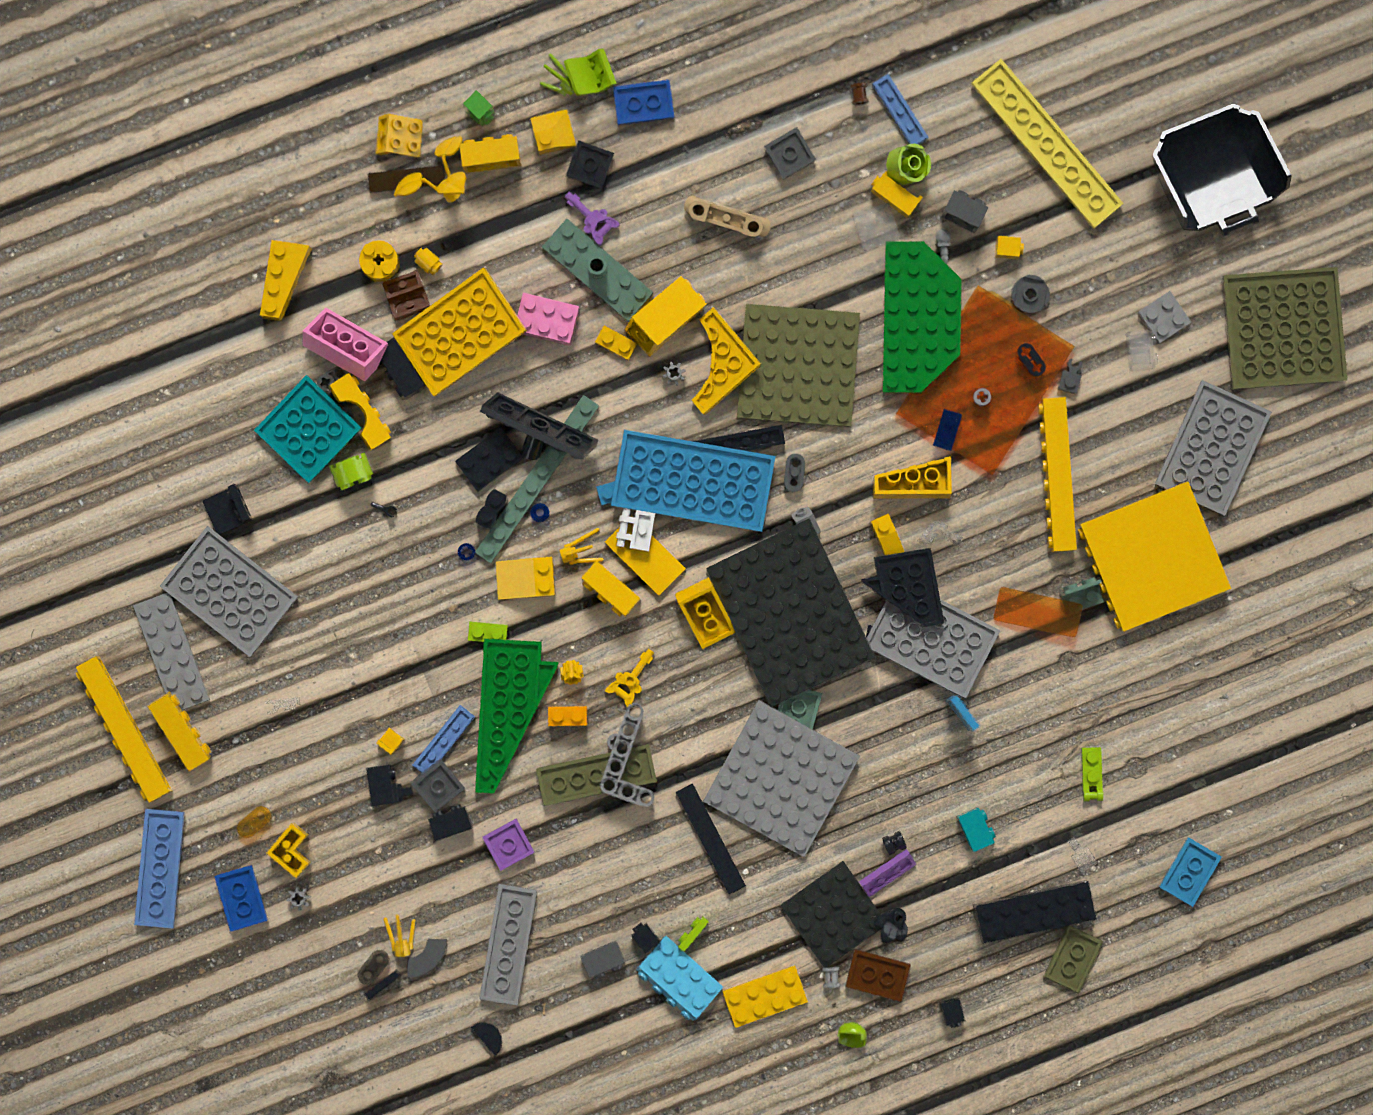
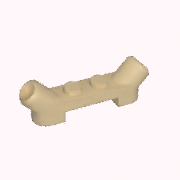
(727, 217)

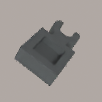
(1070, 379)

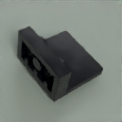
(227, 509)

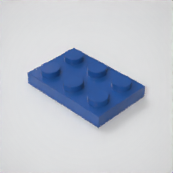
(643, 102)
(241, 898)

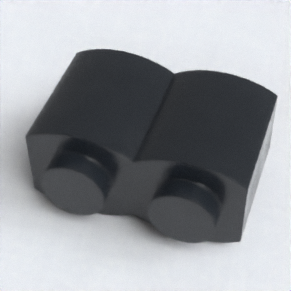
(493, 506)

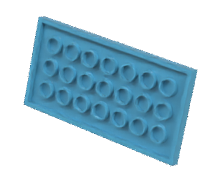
(693, 480)

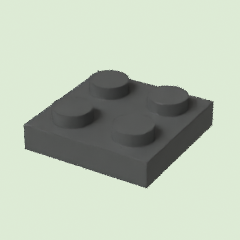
(790, 153)
(437, 785)

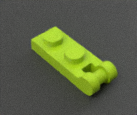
(1092, 773)

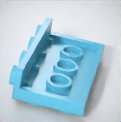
(679, 979)

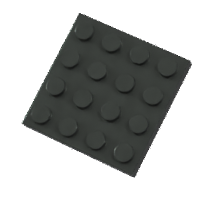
(832, 914)

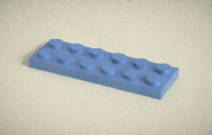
(159, 868)

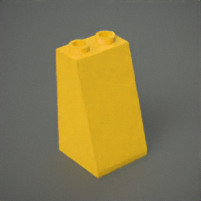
(665, 316)

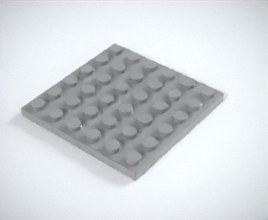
(781, 778)

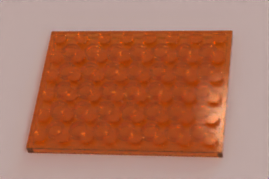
(989, 361)

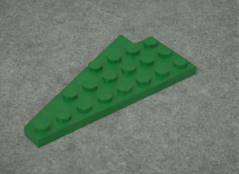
(510, 694)

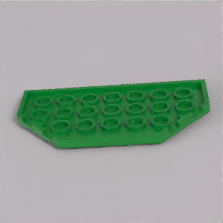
(919, 317)

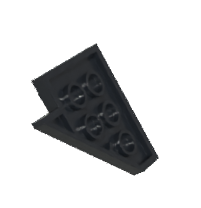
(909, 584)

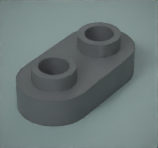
(794, 472)

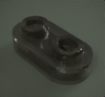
(373, 966)

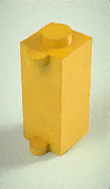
(895, 195)

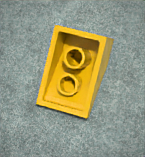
(525, 578)
(705, 613)

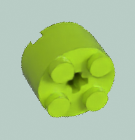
(908, 164)
(351, 470)

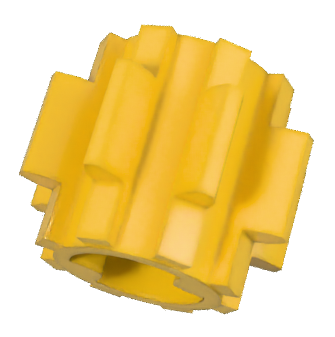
(571, 672)

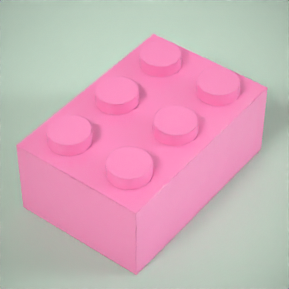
(548, 318)

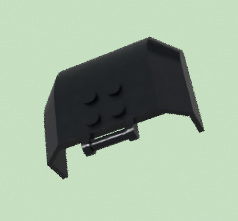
(1220, 169)

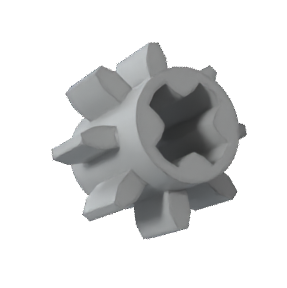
(675, 379)
(295, 902)

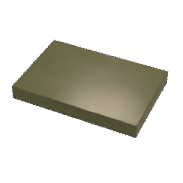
(1073, 959)

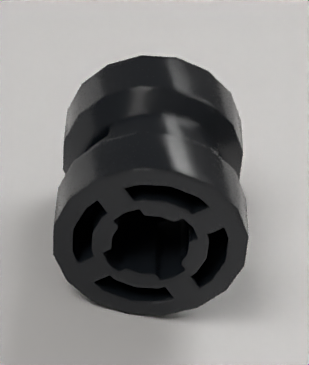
(898, 841)

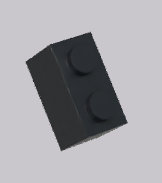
(450, 823)

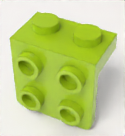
(590, 73)

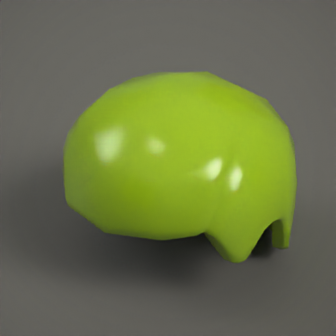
(852, 1035)

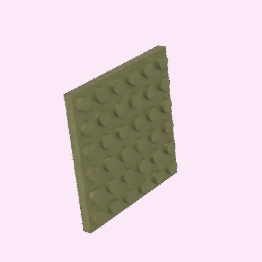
(1284, 328)
(804, 367)

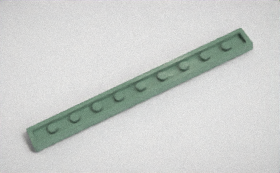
(532, 485)

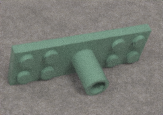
(612, 284)

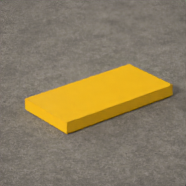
(656, 568)

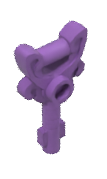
(593, 219)

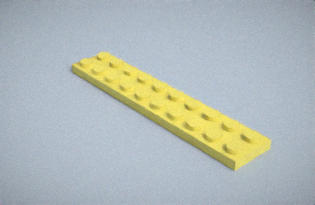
(1047, 143)

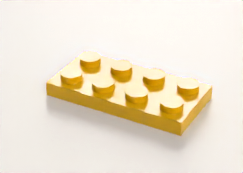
(765, 996)

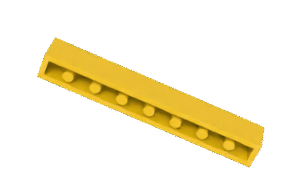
(1058, 474)
(123, 728)

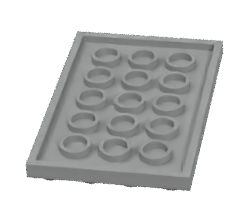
(1214, 446)
(228, 591)
(940, 653)

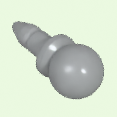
(943, 237)

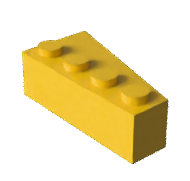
(282, 276)
(915, 482)

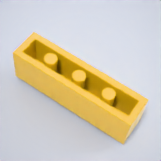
(179, 730)

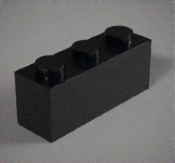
(401, 370)

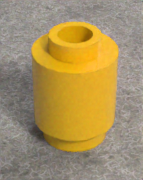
(427, 261)

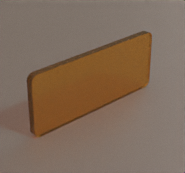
(1038, 612)

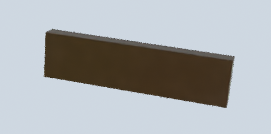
(389, 180)

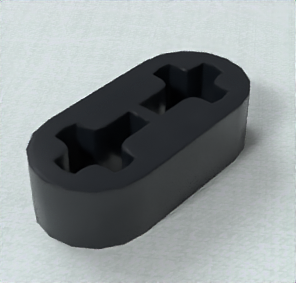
(1034, 356)

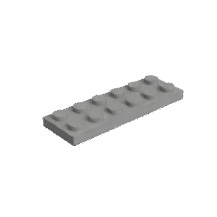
(171, 650)
(508, 944)

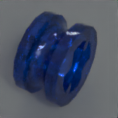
(470, 547)

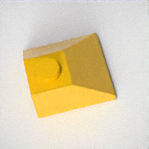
(553, 132)

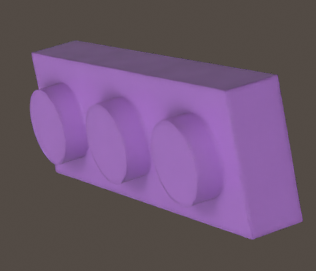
(887, 873)

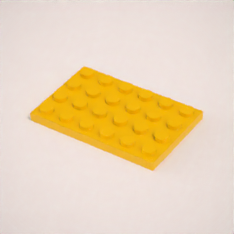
(459, 332)

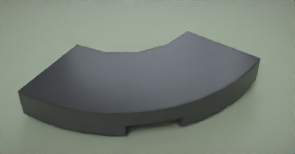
(427, 959)

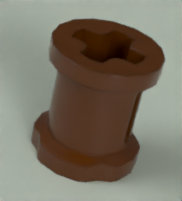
(859, 94)

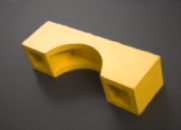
(347, 390)

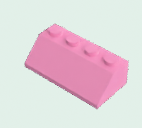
(344, 344)

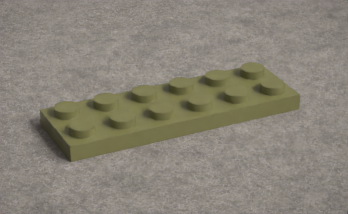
(583, 776)

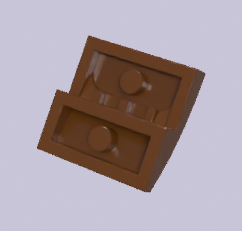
(406, 295)

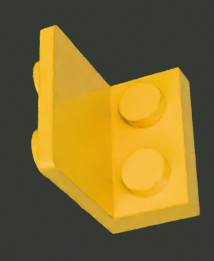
(399, 135)

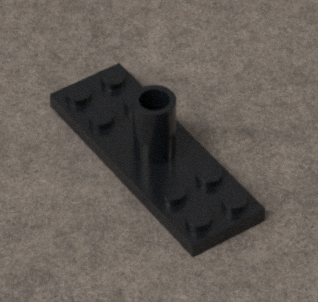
(539, 428)

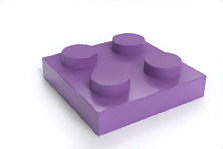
(508, 844)

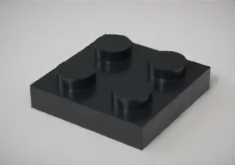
(589, 165)

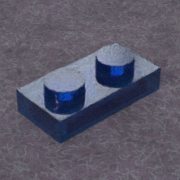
(947, 430)

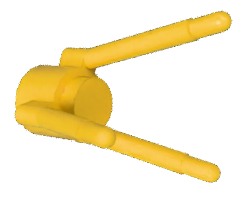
(569, 552)
(401, 946)

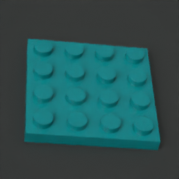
(308, 429)

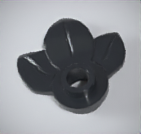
(890, 927)

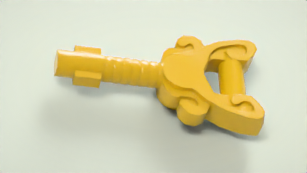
(630, 679)

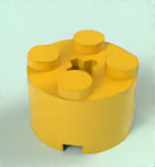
(371, 253)

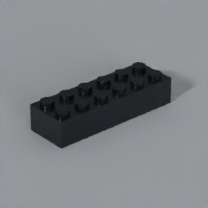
(1034, 911)

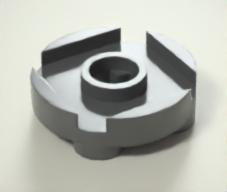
(1021, 300)

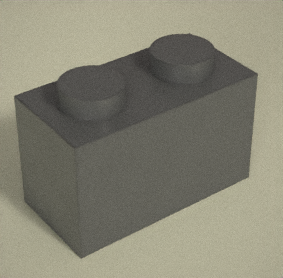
(603, 959)

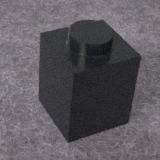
(645, 937)
(952, 1012)

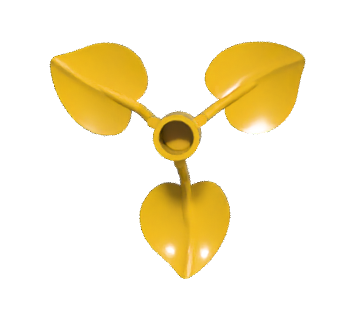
(450, 187)

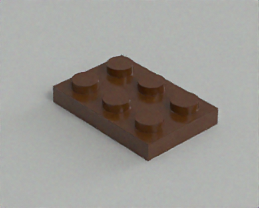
(877, 975)

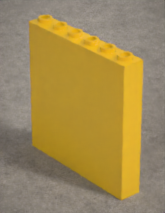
(1154, 556)

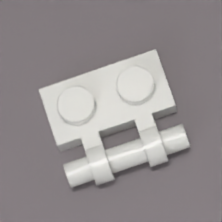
(641, 532)

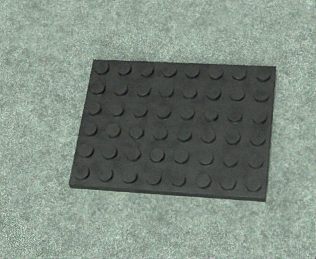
(790, 612)

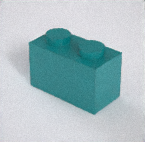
(975, 829)

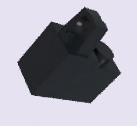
(382, 788)

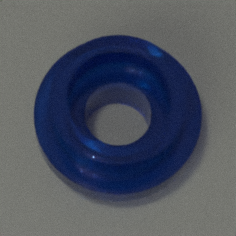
(544, 517)

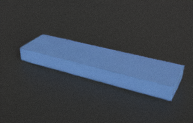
(900, 110)
(444, 738)

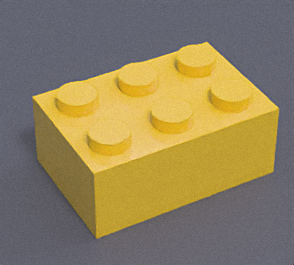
(490, 154)
(610, 589)

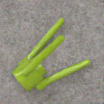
(565, 84)

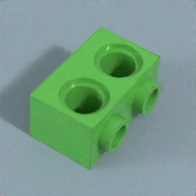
(479, 109)

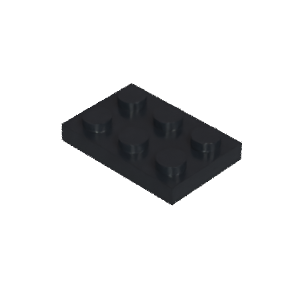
(489, 459)

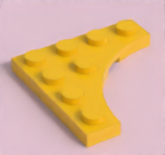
(730, 362)

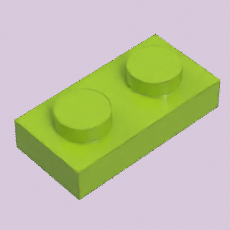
(480, 630)
(697, 926)

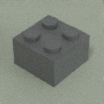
(965, 211)

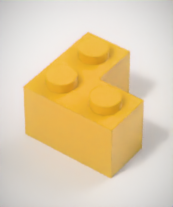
(285, 850)

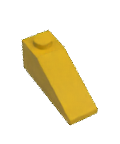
(886, 535)

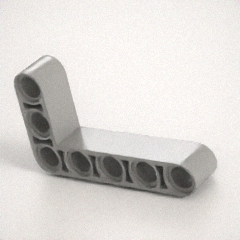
(622, 759)

